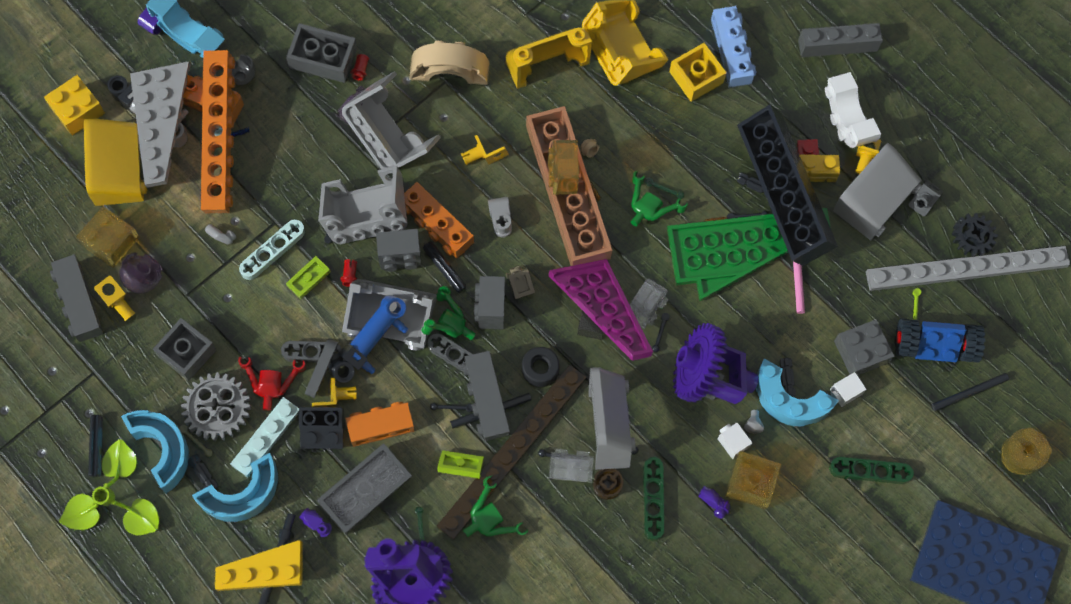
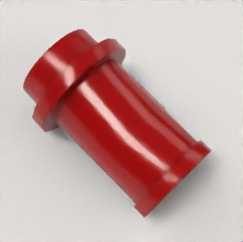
(358, 72)
(349, 272)

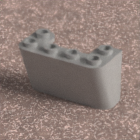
(363, 211)

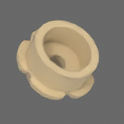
(589, 147)

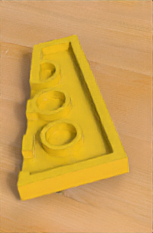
(267, 569)

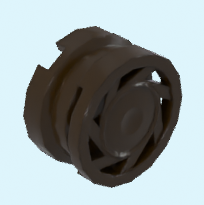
(608, 483)

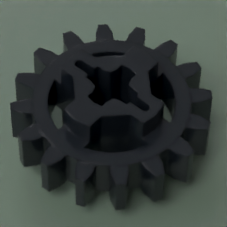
(973, 238)

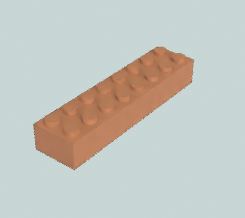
(575, 213)

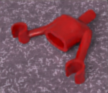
(270, 381)

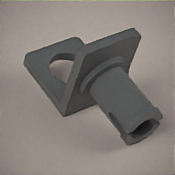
(925, 198)

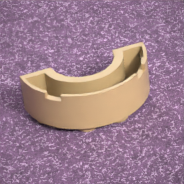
(451, 59)

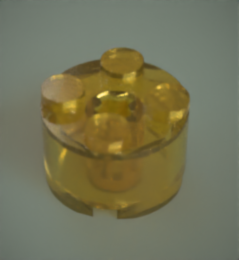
(1033, 443)

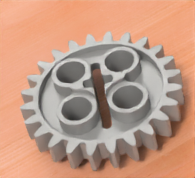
(218, 388)

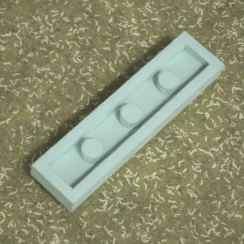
(265, 436)

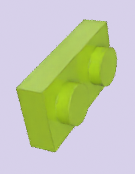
(308, 277)
(460, 464)

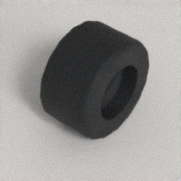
(544, 354)

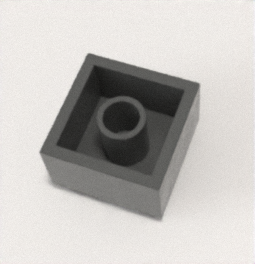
(398, 250)
(490, 309)
(864, 348)
(184, 349)

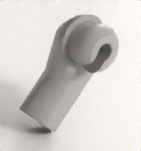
(220, 236)

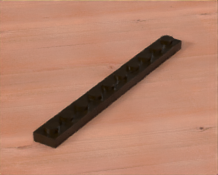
(513, 450)

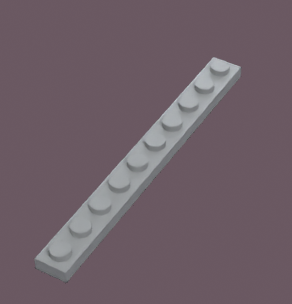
(967, 268)

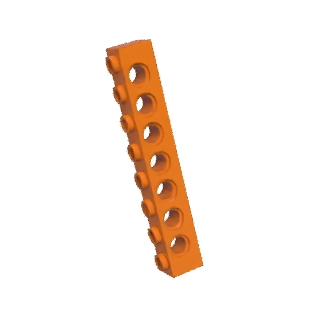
(212, 63)

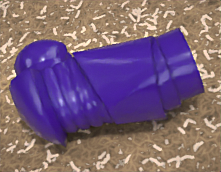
(713, 499)
(315, 522)

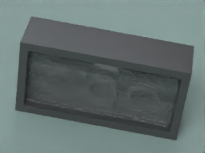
(364, 488)

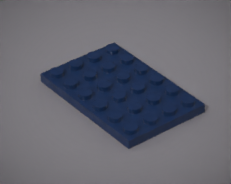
(982, 560)

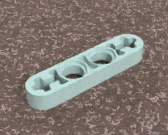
(274, 251)

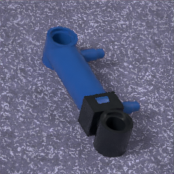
(355, 353)

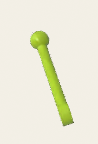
(916, 292)

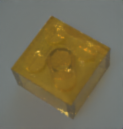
(563, 167)
(108, 236)
(753, 480)

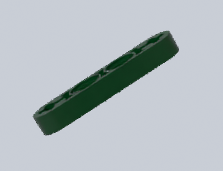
(871, 474)
(650, 498)

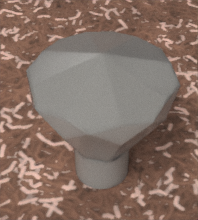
(754, 424)

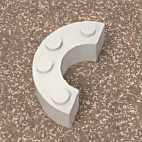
(847, 113)

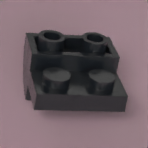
(321, 427)

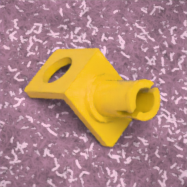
(478, 152)
(866, 155)
(116, 299)
(343, 393)

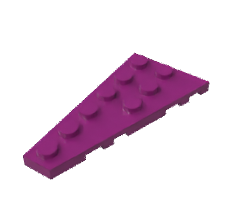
(602, 299)

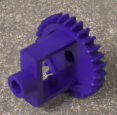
(698, 366)
(408, 572)

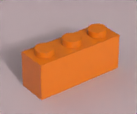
(379, 424)

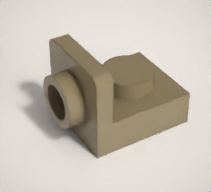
(520, 282)

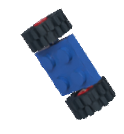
(939, 341)

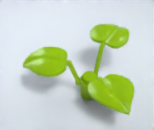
(81, 509)

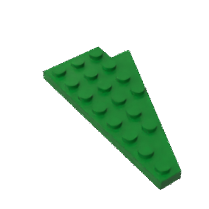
(724, 250)

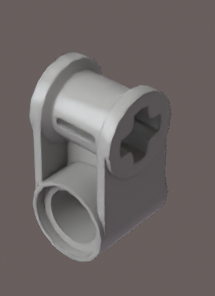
(500, 214)

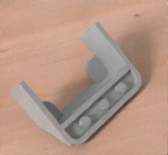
(379, 131)
(610, 419)

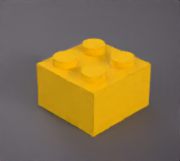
(697, 72)
(74, 103)

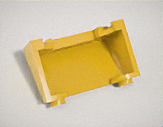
(619, 42)
(573, 43)
(112, 162)

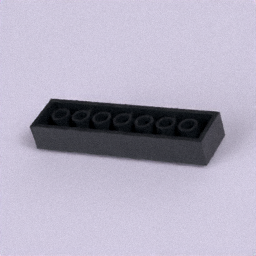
(787, 186)

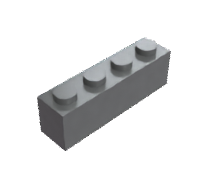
(840, 40)
(76, 298)
(487, 397)

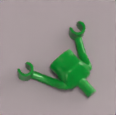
(649, 204)
(449, 322)
(488, 517)

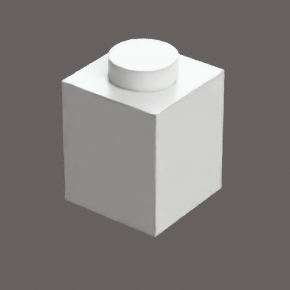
(848, 389)
(734, 439)

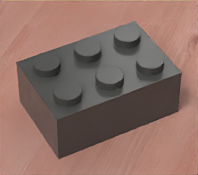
(322, 53)

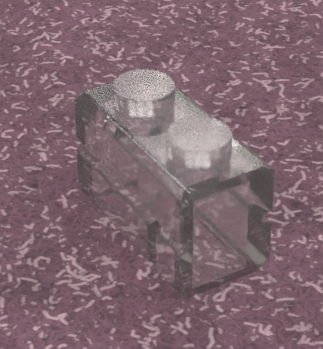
(648, 301)
(571, 467)

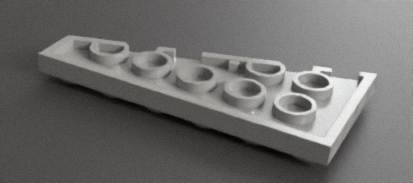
(158, 112)

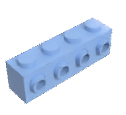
(732, 46)

